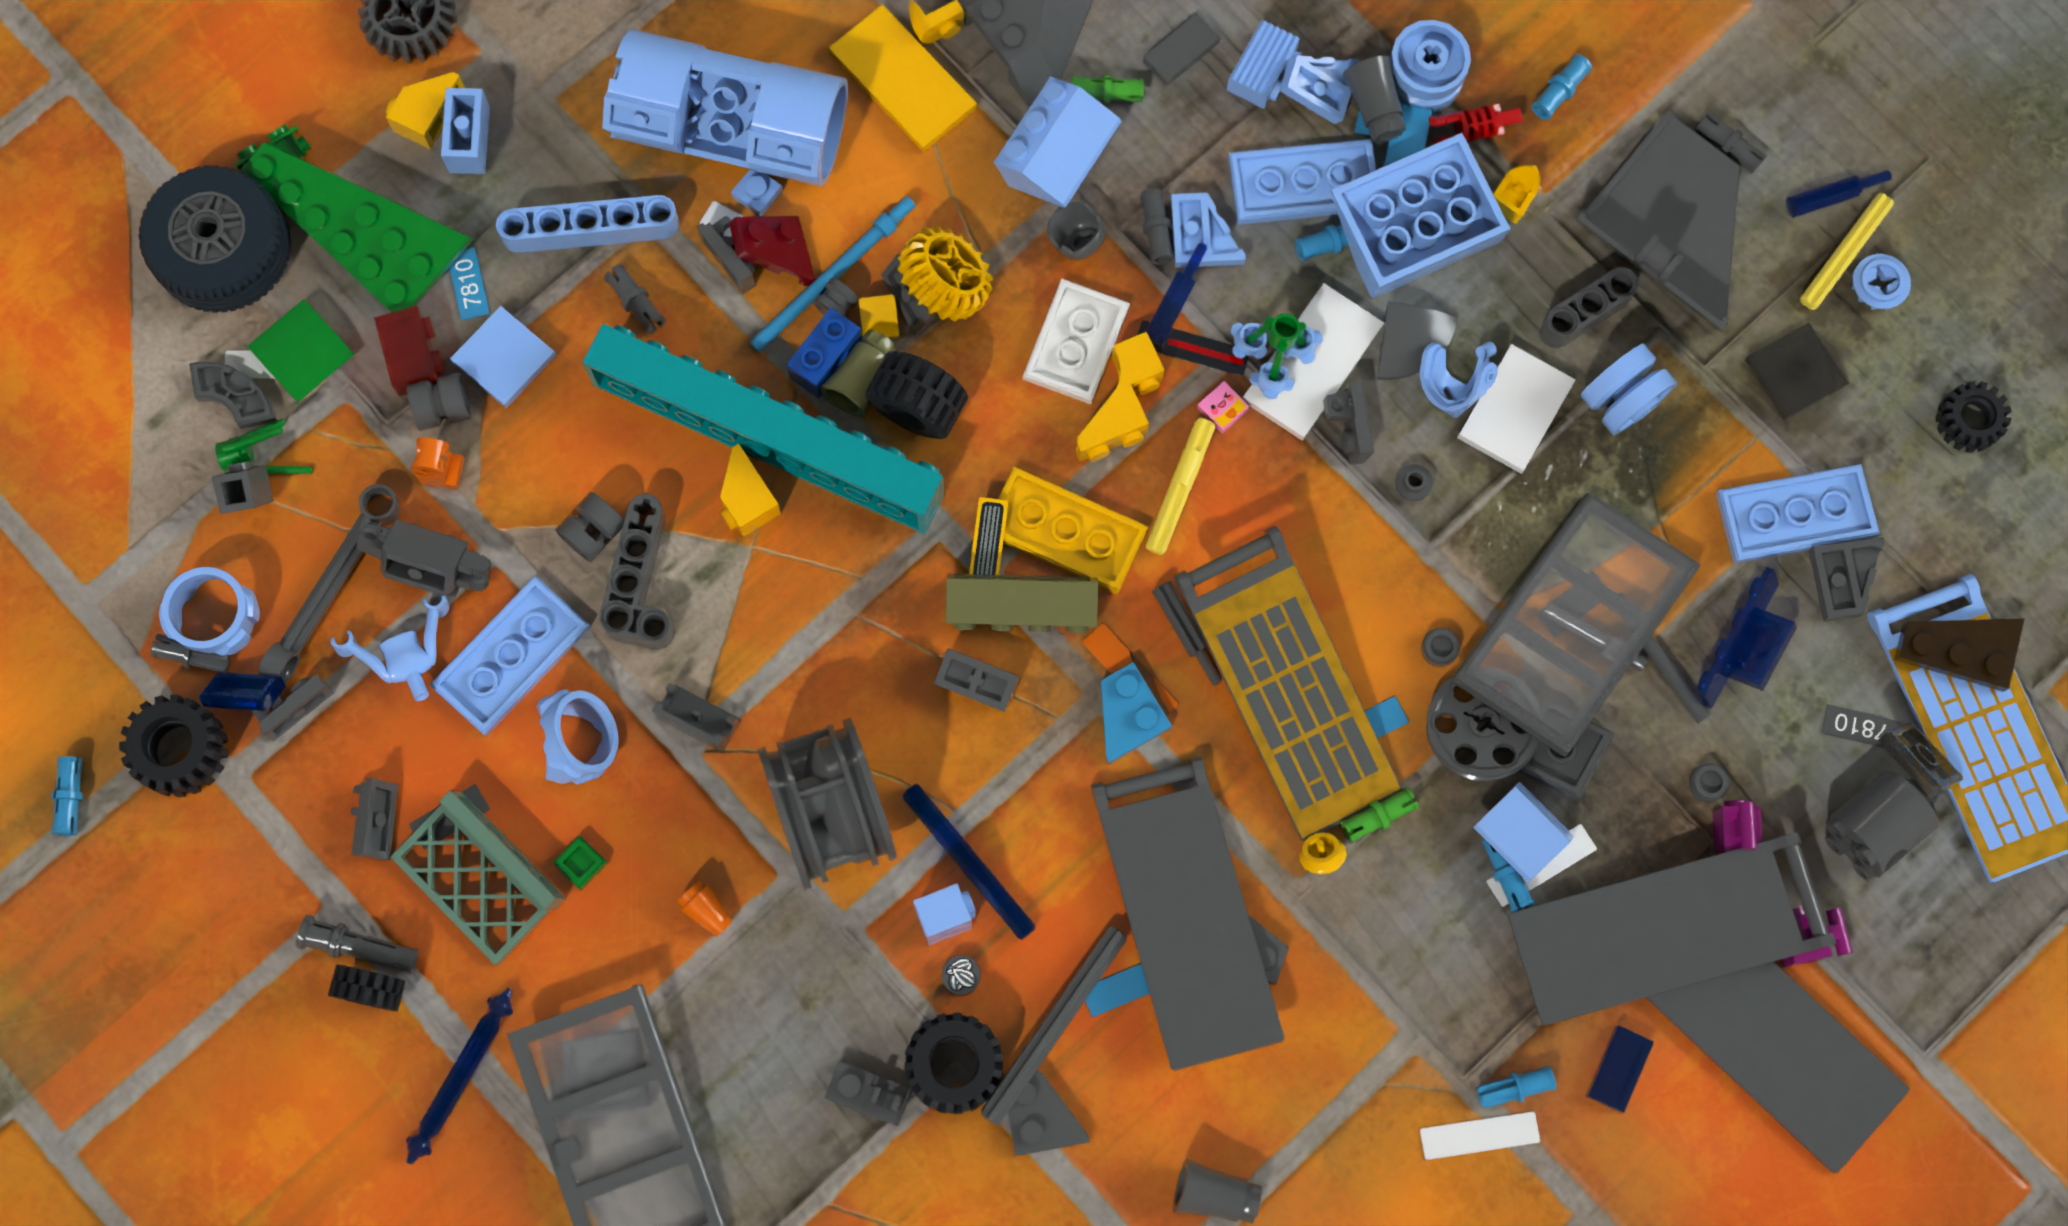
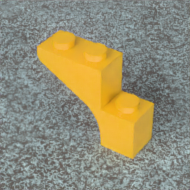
(1121, 416)

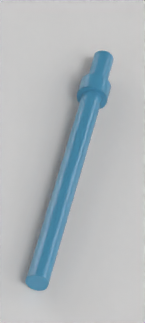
(882, 227)

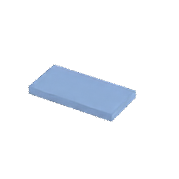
(1295, 179)
(1797, 513)
(510, 656)

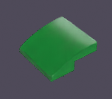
(300, 350)

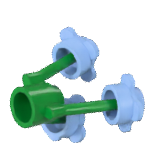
(1287, 337)

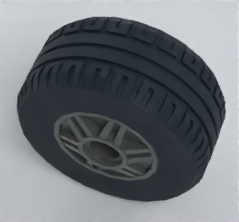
(214, 238)

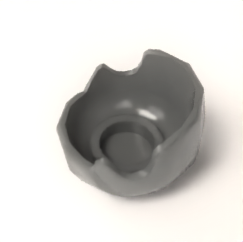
(1076, 230)

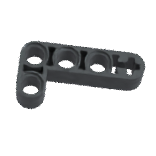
(641, 569)

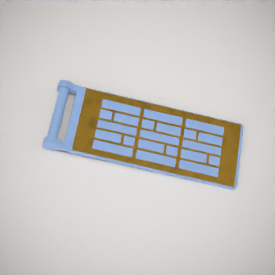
(2011, 782)

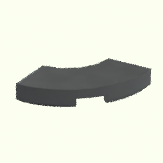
(234, 390)

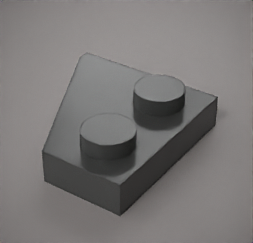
(1844, 576)
(1042, 1120)

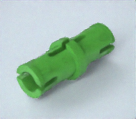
(1111, 89)
(1379, 815)

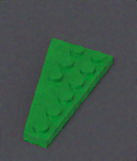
(374, 238)

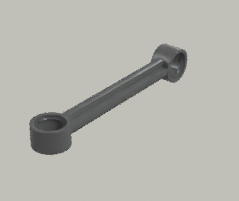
(284, 656)

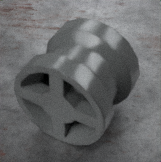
(837, 297)

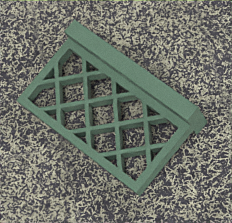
(500, 852)

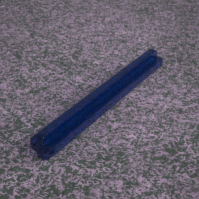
(969, 861)

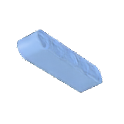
(572, 215)

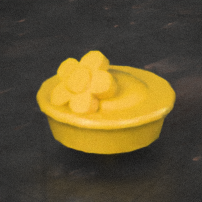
(1322, 853)

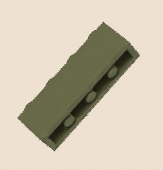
(1021, 601)

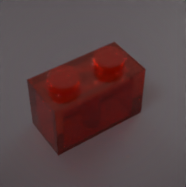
(408, 348)

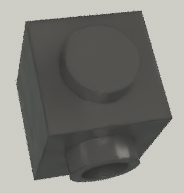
(242, 487)

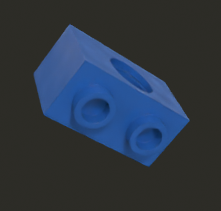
(823, 351)

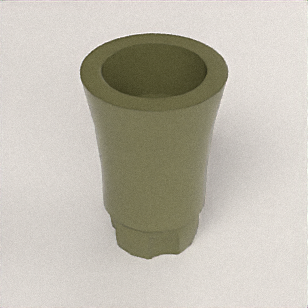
(851, 379)

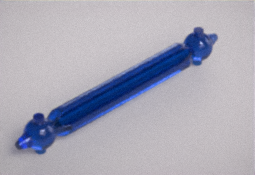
(459, 1076)

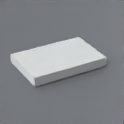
(1076, 341)
(1516, 409)

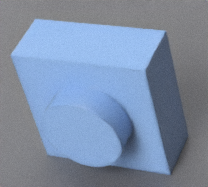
(756, 192)

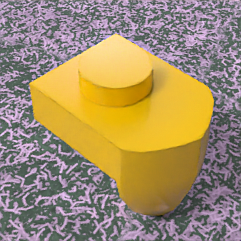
(938, 24)
(1517, 191)

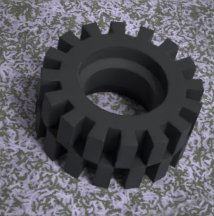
(1986, 401)
(366, 988)

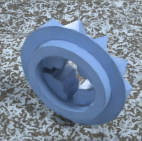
(1888, 270)

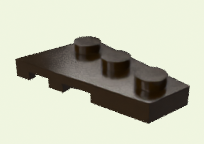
(1963, 649)

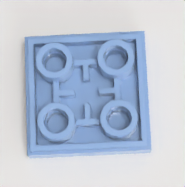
(503, 357)

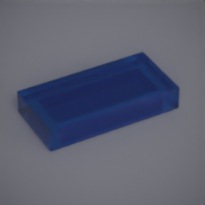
(242, 691)
(1619, 1069)

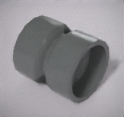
(439, 401)
(600, 517)

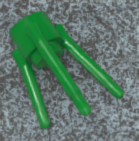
(240, 449)

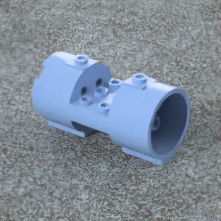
(725, 107)

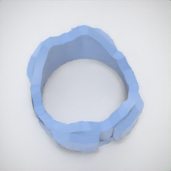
(184, 588)
(560, 763)

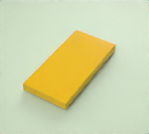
(902, 78)
(1069, 530)

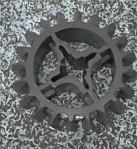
(388, 32)

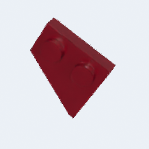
(773, 243)

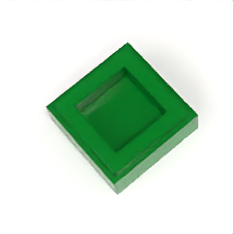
(580, 863)

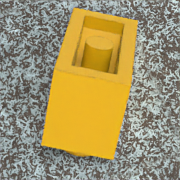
(420, 109)
(745, 495)

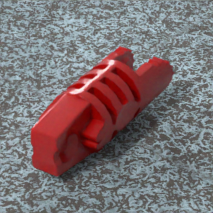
(1478, 122)

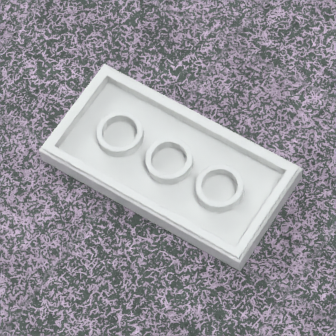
(1346, 337)

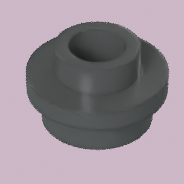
(1409, 492)

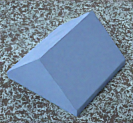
(1524, 832)

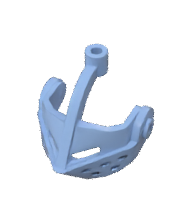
(1436, 378)

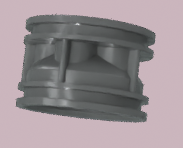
(827, 801)

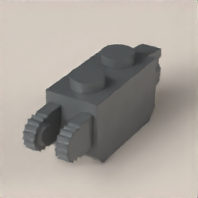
(424, 558)

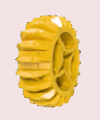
(945, 273)

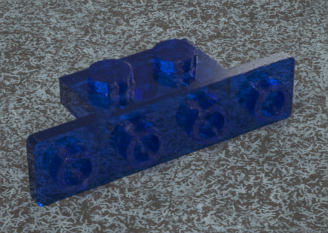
(1752, 645)

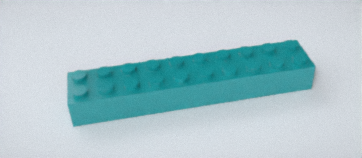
(765, 428)

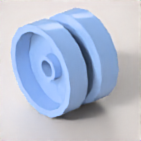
(1429, 64)
(1632, 393)

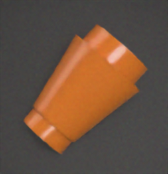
(705, 908)

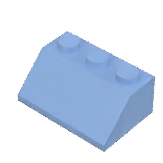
(1056, 142)

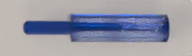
(1833, 193)
(1174, 298)

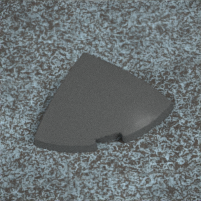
(1407, 334)

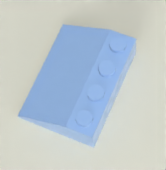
(1418, 215)

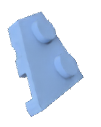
(1318, 85)
(1197, 222)

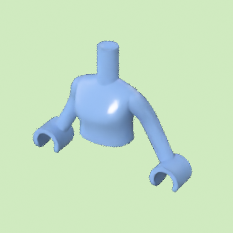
(402, 653)

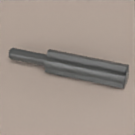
(1185, 628)

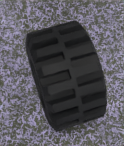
(916, 394)
(150, 727)
(919, 1055)

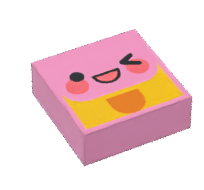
(1223, 407)

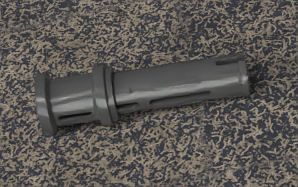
(340, 941)

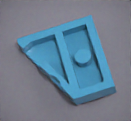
(1129, 713)

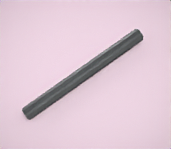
(1053, 1026)

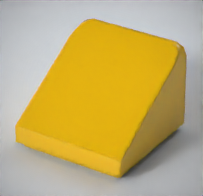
(880, 315)

